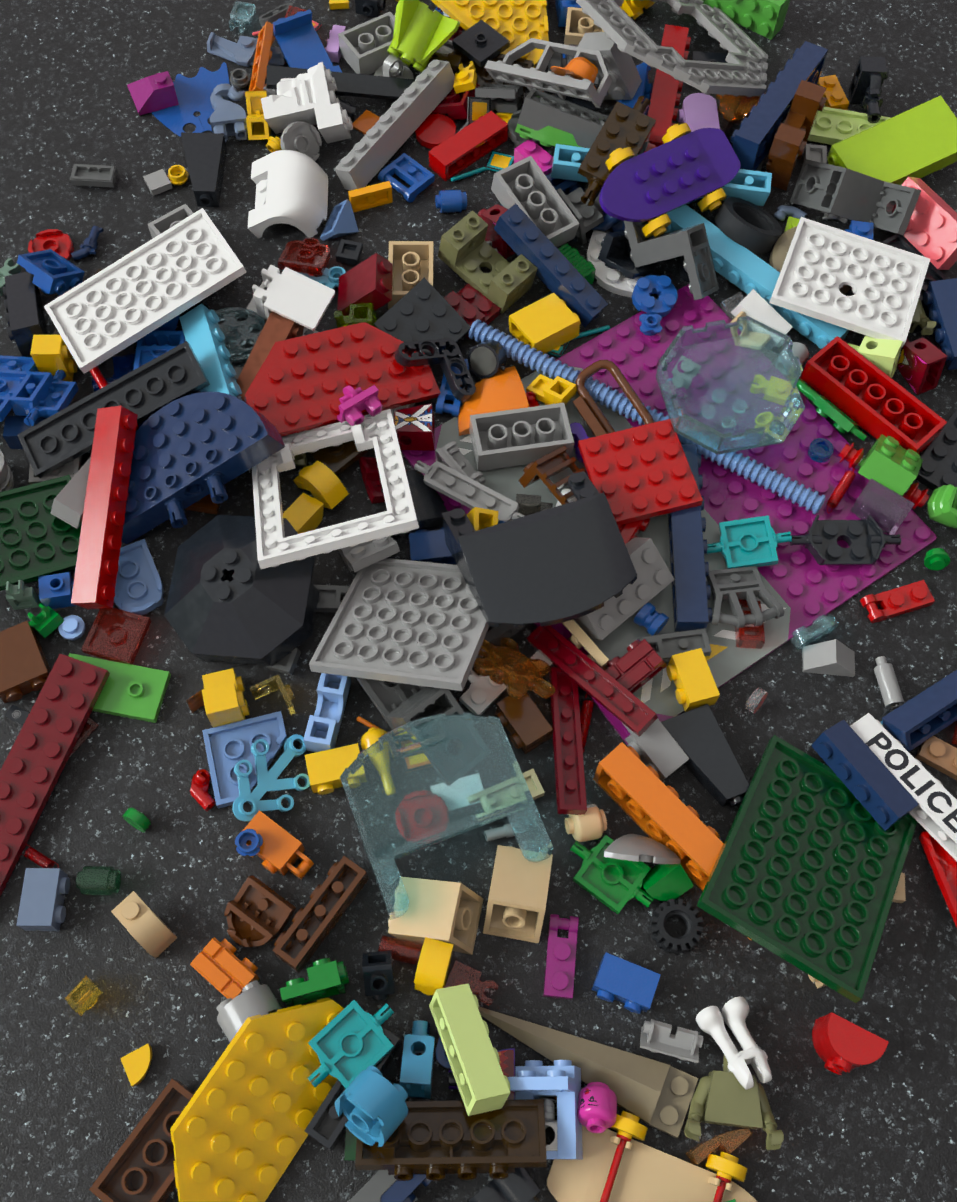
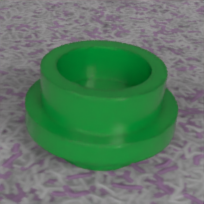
(936, 559)

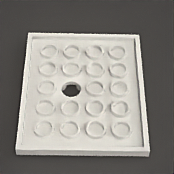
(881, 277)

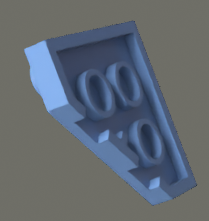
(232, 743)

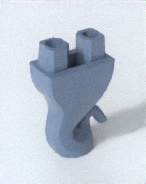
(228, 116)

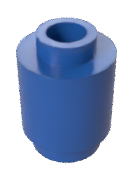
(451, 201)

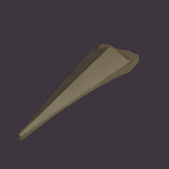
(642, 1085)

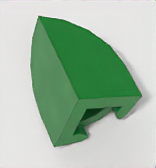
(667, 882)

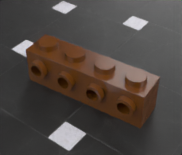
(321, 913)

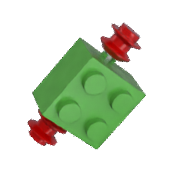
(889, 466)

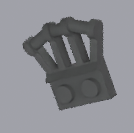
(737, 584)

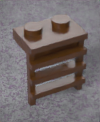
(549, 466)

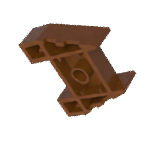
(794, 133)

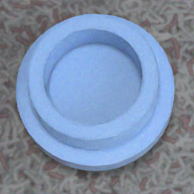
(72, 627)

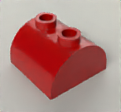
(845, 1044)

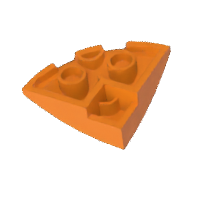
(493, 394)

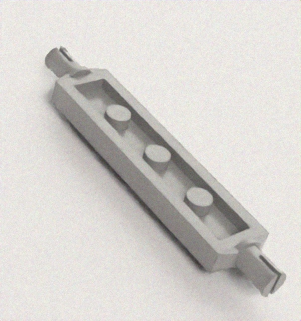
(467, 490)

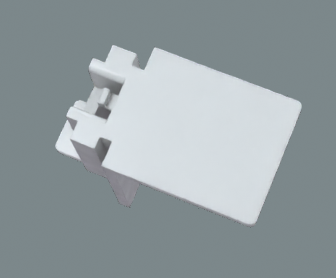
(291, 297)

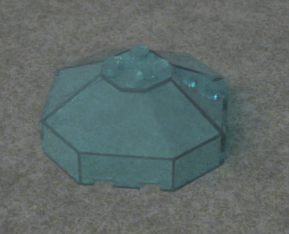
(731, 385)

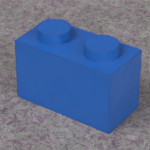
(625, 983)

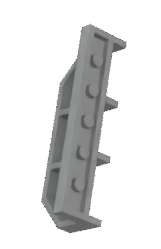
(537, 77)

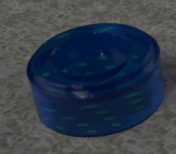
(820, 450)

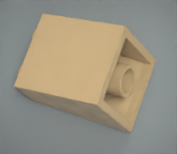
(517, 896)
(439, 912)

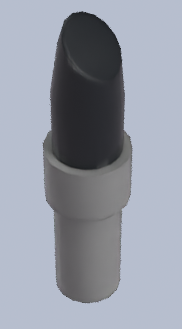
(500, 832)

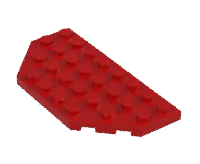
(307, 375)

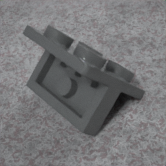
(586, 215)

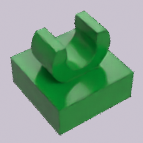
(45, 621)

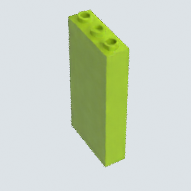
(903, 145)

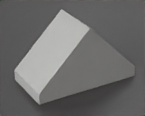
(829, 658)

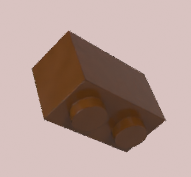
(524, 722)

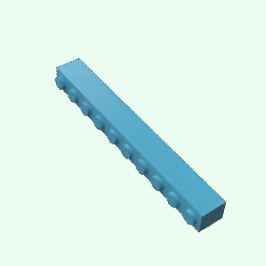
(746, 185)
(750, 273)

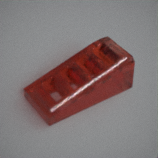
(749, 641)

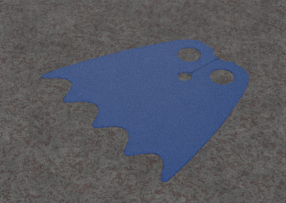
(193, 96)

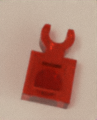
(464, 974)

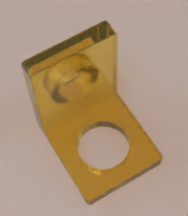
(274, 684)

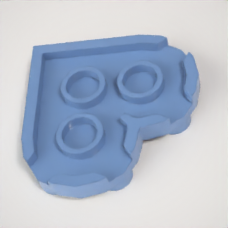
(138, 580)

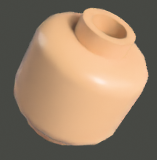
(587, 826)

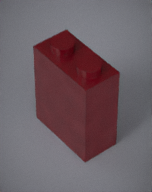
(366, 284)

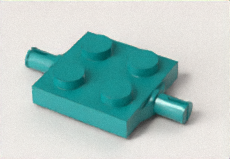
(748, 542)
(350, 1044)

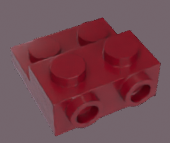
(455, 104)
(472, 306)

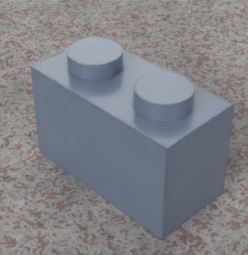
(43, 899)

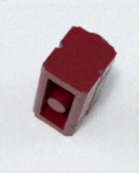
(636, 666)

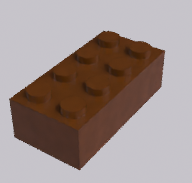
(144, 1163)

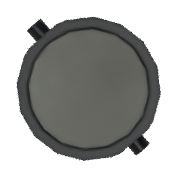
(487, 358)

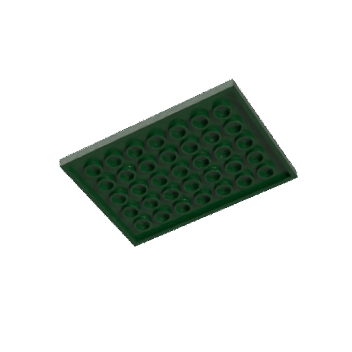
(808, 870)

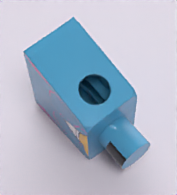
(418, 1070)

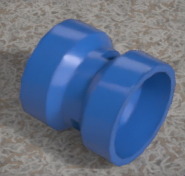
(651, 619)

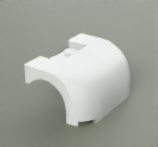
(288, 191)

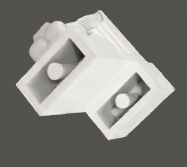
(310, 100)

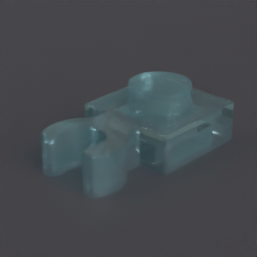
(241, 14)

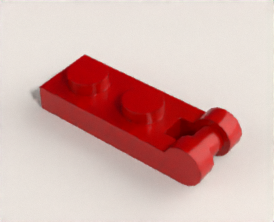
(897, 601)

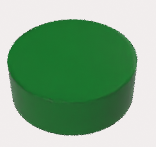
(137, 819)

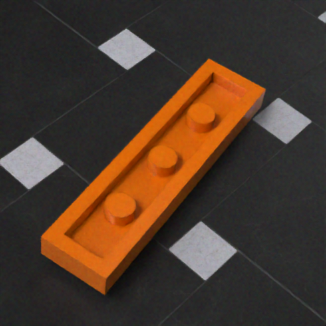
(262, 57)

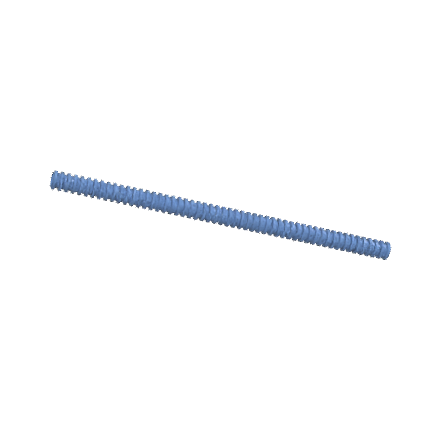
(620, 403)

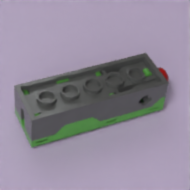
(561, 122)

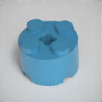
(372, 1106)

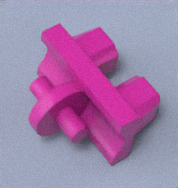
(356, 401)

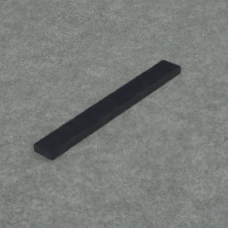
(348, 83)

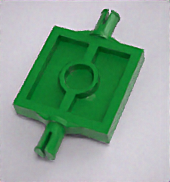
(610, 879)

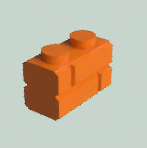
(223, 968)

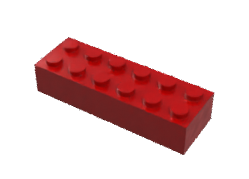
(871, 396)

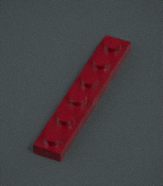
(593, 679)
(567, 745)

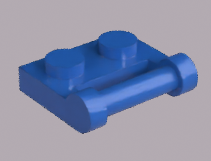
(409, 171)

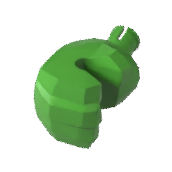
(943, 505)

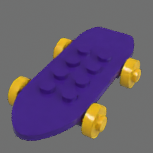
(669, 177)

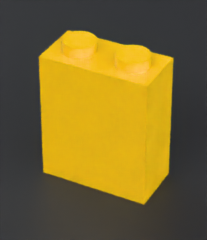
(545, 324)

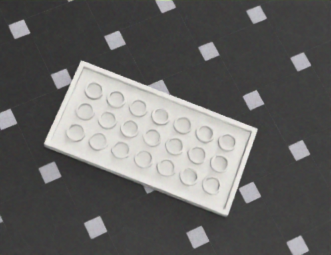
(144, 290)

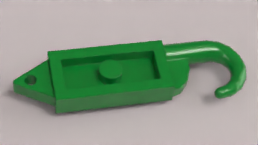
(827, 408)

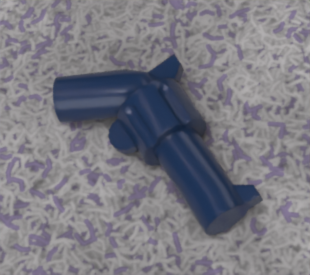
(89, 245)

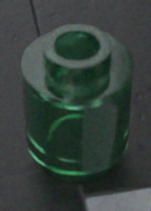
(98, 880)

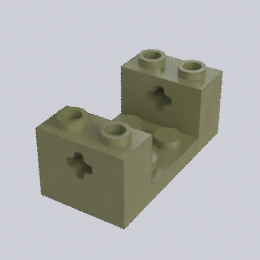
(466, 251)

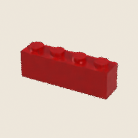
(468, 145)

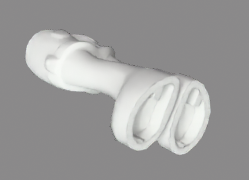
(734, 1015)

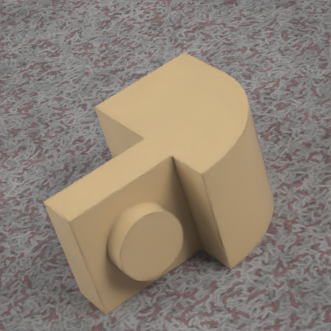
(144, 925)

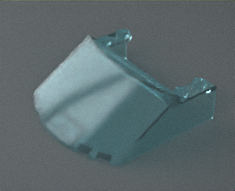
(435, 784)

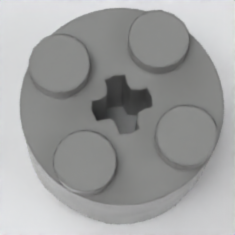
(252, 1001)

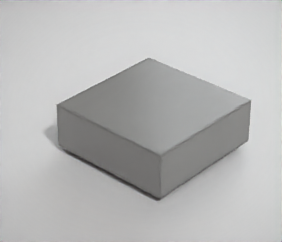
(157, 182)

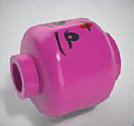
(597, 1107)

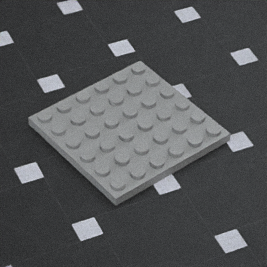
(405, 626)

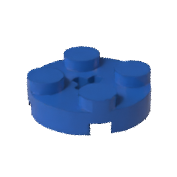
(654, 285)

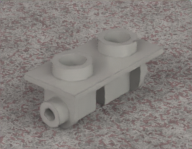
(682, 1045)

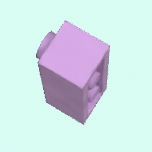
(333, 48)

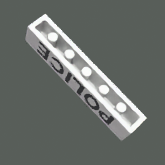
(936, 805)

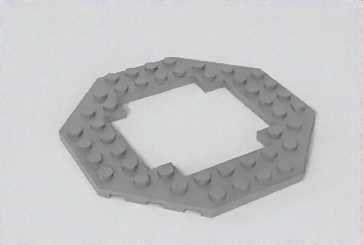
(746, 61)

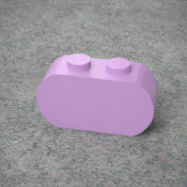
(699, 112)

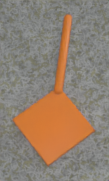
(365, 121)

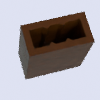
(21, 662)

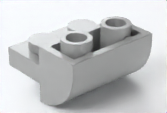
(368, 553)

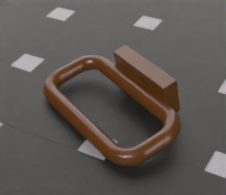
(589, 409)

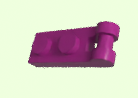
(560, 958)

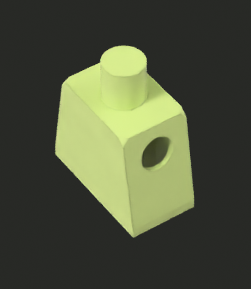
(881, 353)

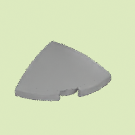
(640, 848)

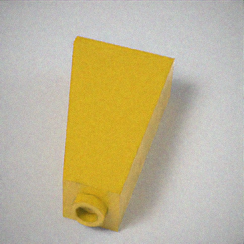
(305, 513)

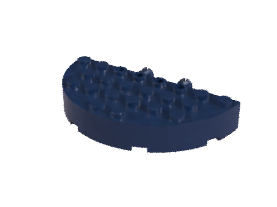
(191, 453)

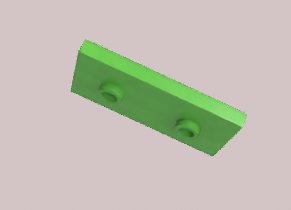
(130, 689)

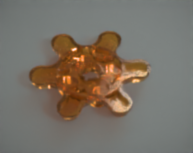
(515, 670)

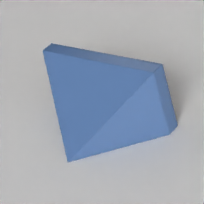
(340, 222)

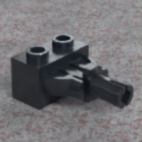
(867, 85)

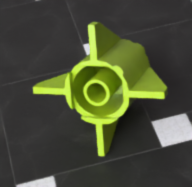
(419, 33)

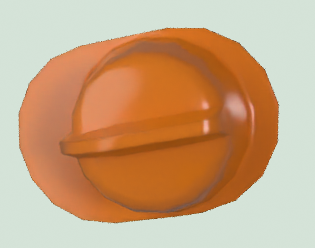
(578, 68)

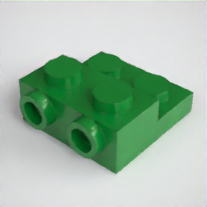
(324, 981)

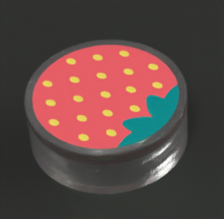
(756, 700)

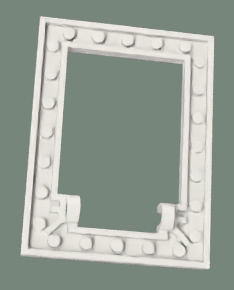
(400, 517)

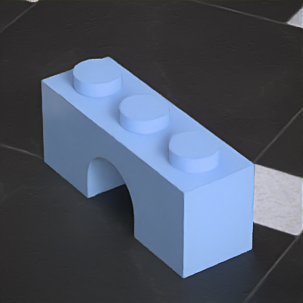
(325, 724)

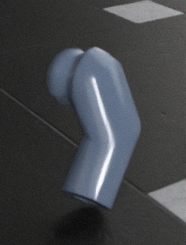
(791, 211)

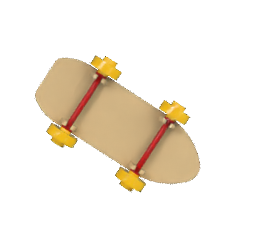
(629, 1171)

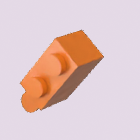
(279, 847)

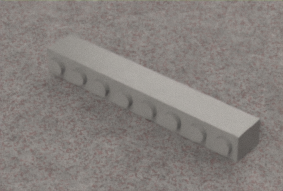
(396, 125)

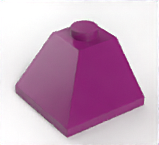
(153, 93)

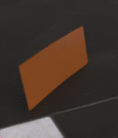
(195, 701)

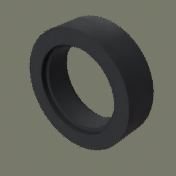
(748, 224)

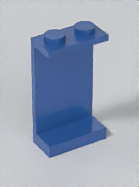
(301, 42)

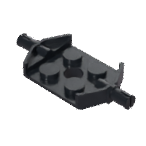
(863, 537)

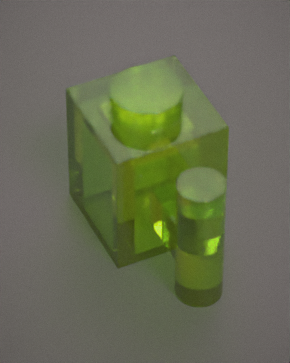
(357, 314)

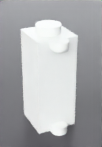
(760, 310)

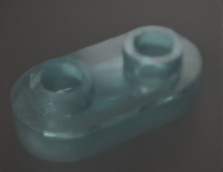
(821, 627)

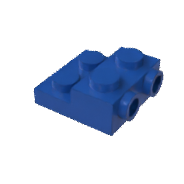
(51, 271)

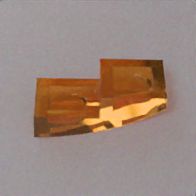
(726, 1142)

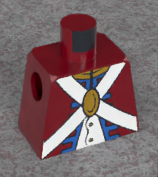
(415, 428)

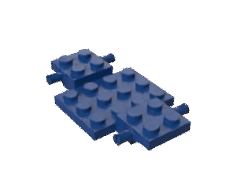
(30, 391)

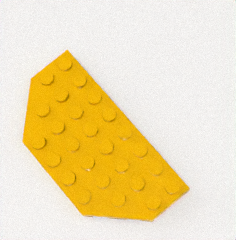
(511, 18)
(252, 1108)

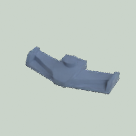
(241, 52)

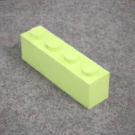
(469, 1049)

